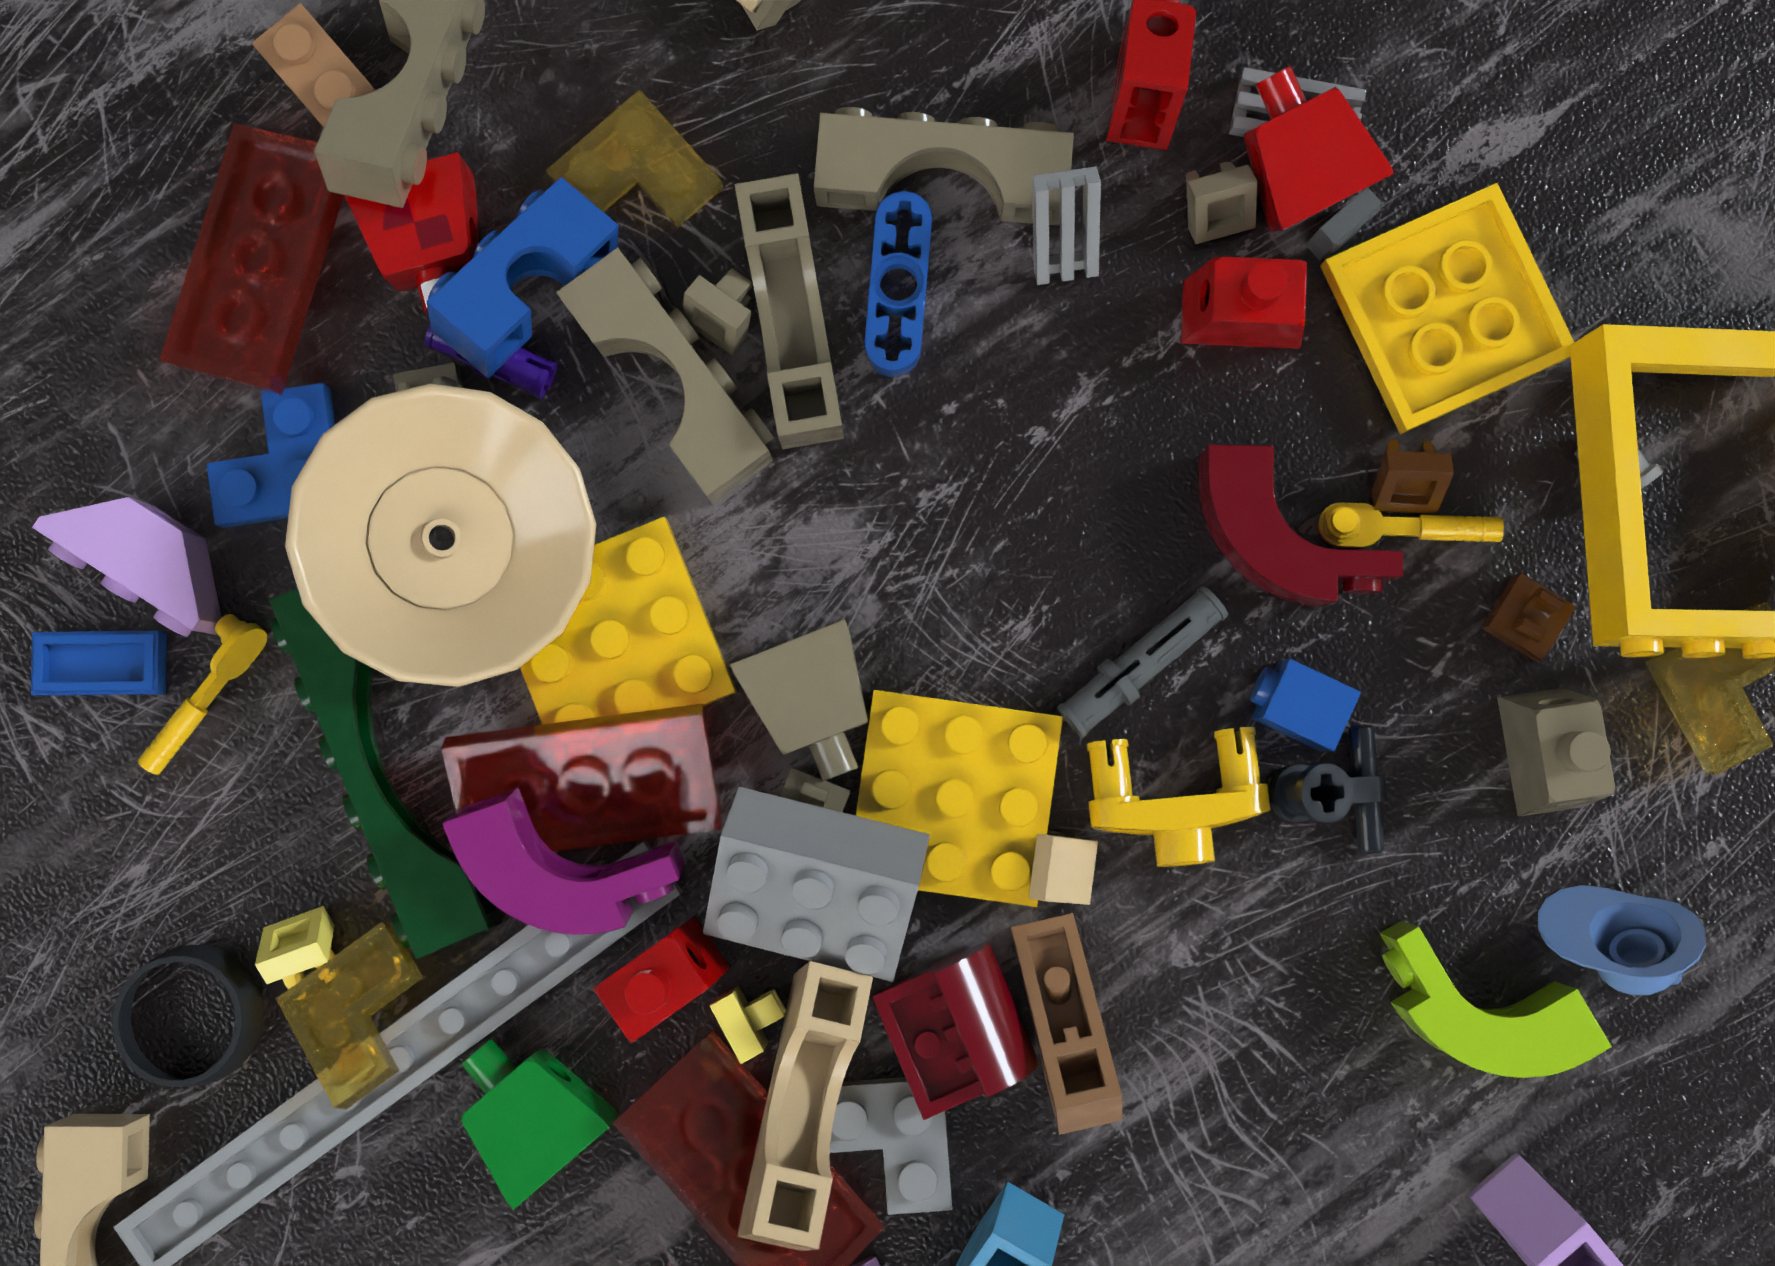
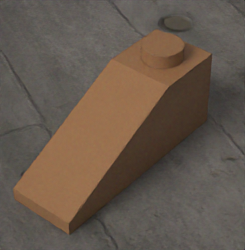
(1067, 1024)

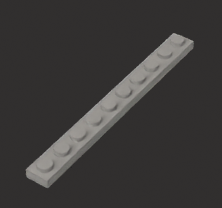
(311, 1126)

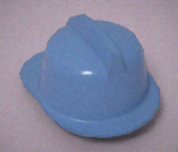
(1627, 938)

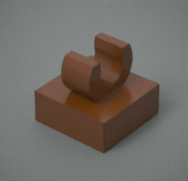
(1412, 479)
(1528, 617)

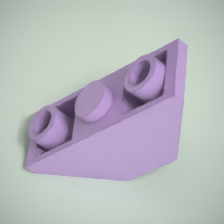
(141, 556)
(1537, 1219)

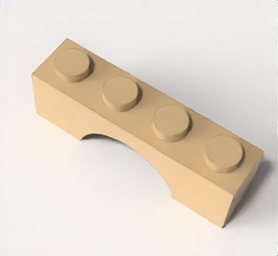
(791, 1160)
(84, 1168)

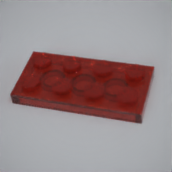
(254, 262)
(596, 775)
(702, 1138)

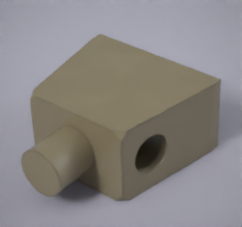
(809, 695)
(1556, 750)

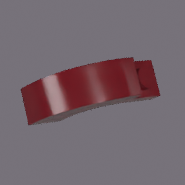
(1260, 545)

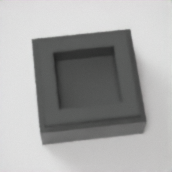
(1344, 224)

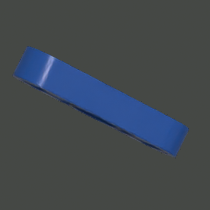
(918, 241)

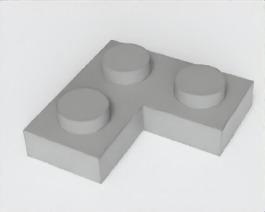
(914, 1150)

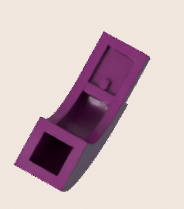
(543, 889)

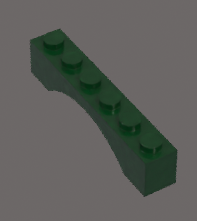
(422, 875)

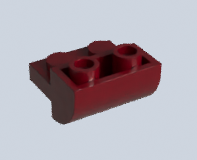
(956, 1031)

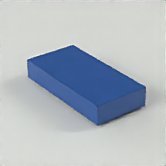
(98, 663)

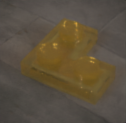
(639, 149)
(1711, 702)
(334, 1010)

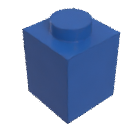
(1303, 704)

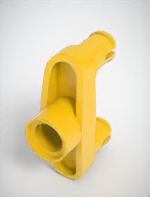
(1178, 823)

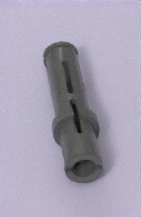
(1198, 616)

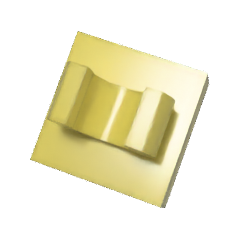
(295, 946)
(744, 1021)

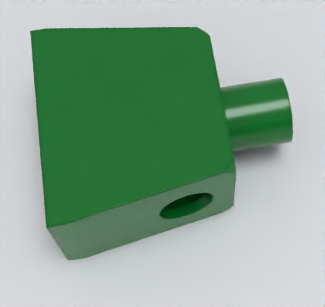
(530, 1118)

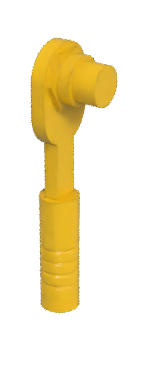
(1362, 526)
(239, 649)

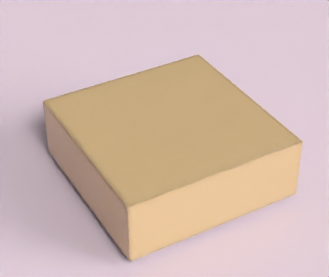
(1063, 869)

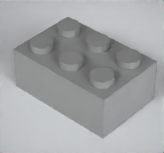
(815, 883)

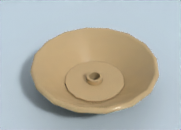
(455, 464)

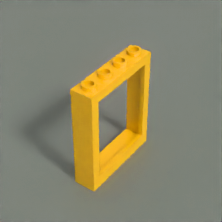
(1613, 492)

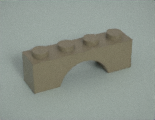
(380, 139)
(868, 155)
(789, 311)
(621, 315)

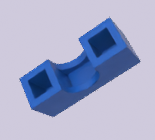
(552, 237)

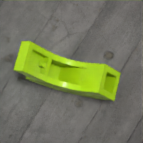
(1524, 1040)

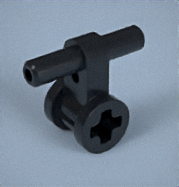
(1327, 792)

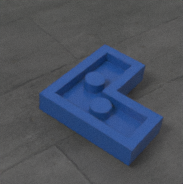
(261, 485)

